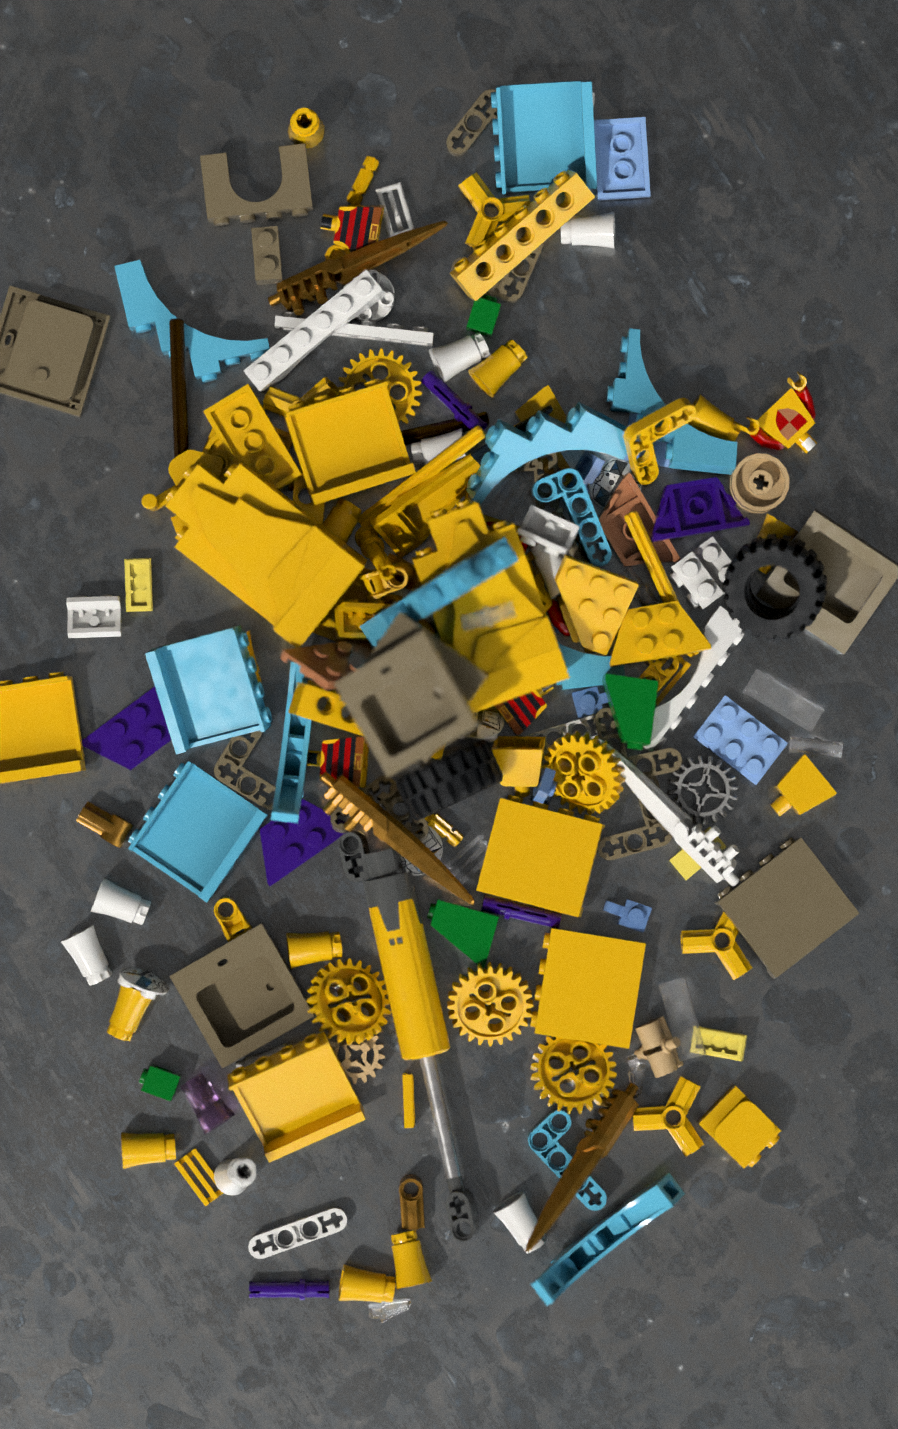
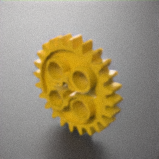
(397, 376)
(584, 772)
(477, 1022)
(356, 1024)
(584, 1091)

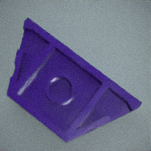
(695, 509)
(132, 733)
(291, 844)

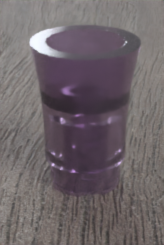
(206, 1103)

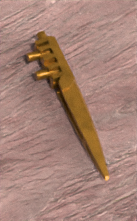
(345, 268)
(387, 828)
(588, 1154)

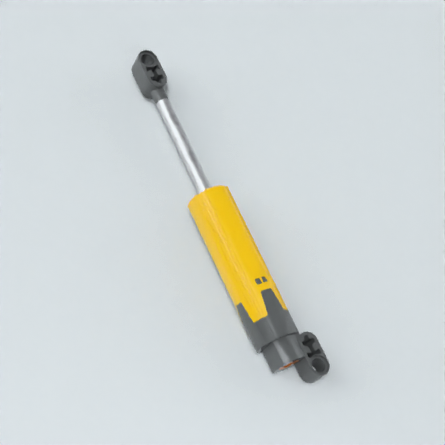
(411, 995)

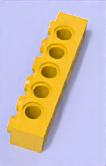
(516, 250)
(305, 705)

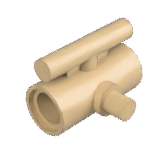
(658, 1047)

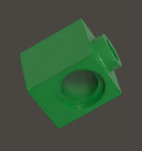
(484, 315)
(160, 1082)

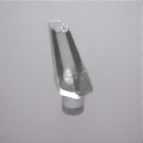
(636, 1073)
(389, 1311)

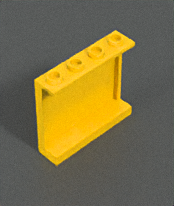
(348, 442)
(39, 728)
(540, 856)
(588, 987)
(296, 1096)

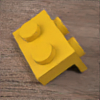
(352, 615)

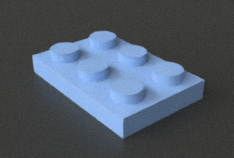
(621, 158)
(740, 740)

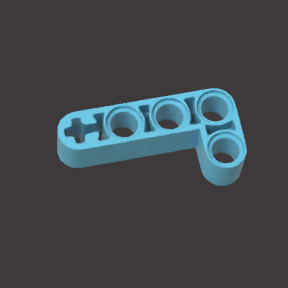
(588, 515)
(553, 1145)

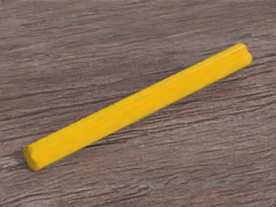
(426, 472)
(651, 559)

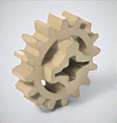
(367, 1068)

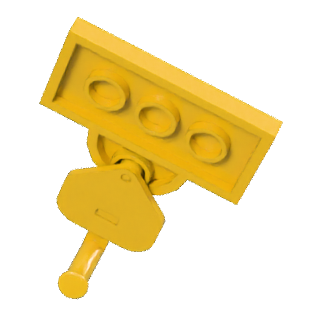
(241, 435)

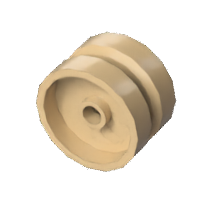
(762, 468)

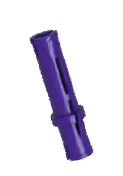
(461, 410)
(522, 912)
(290, 1289)

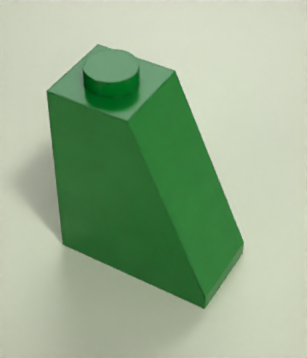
(632, 708)
(465, 928)

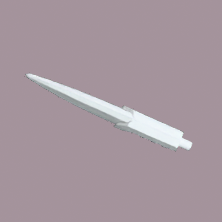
(680, 825)

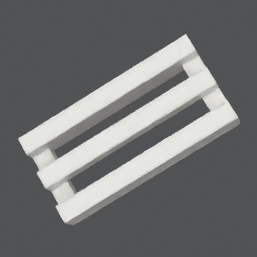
(389, 189)

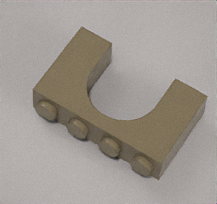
(291, 197)

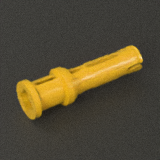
(373, 548)

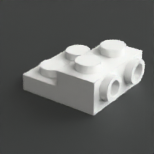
(702, 573)

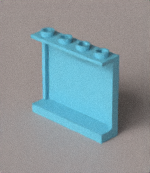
(543, 133)
(208, 688)
(197, 830)

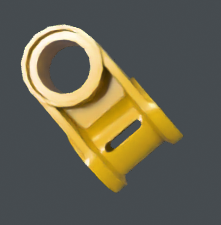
(378, 587)
(234, 922)

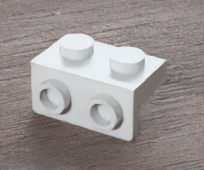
(547, 531)
(94, 616)

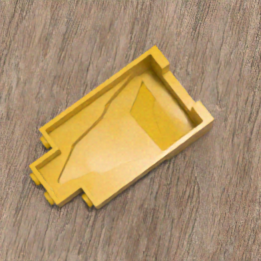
(263, 547)
(514, 652)

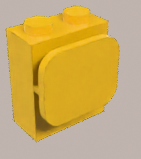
(739, 1127)

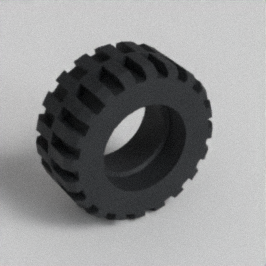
(767, 620)
(449, 780)

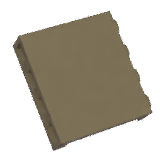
(786, 906)

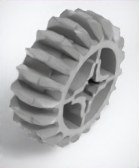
(724, 795)

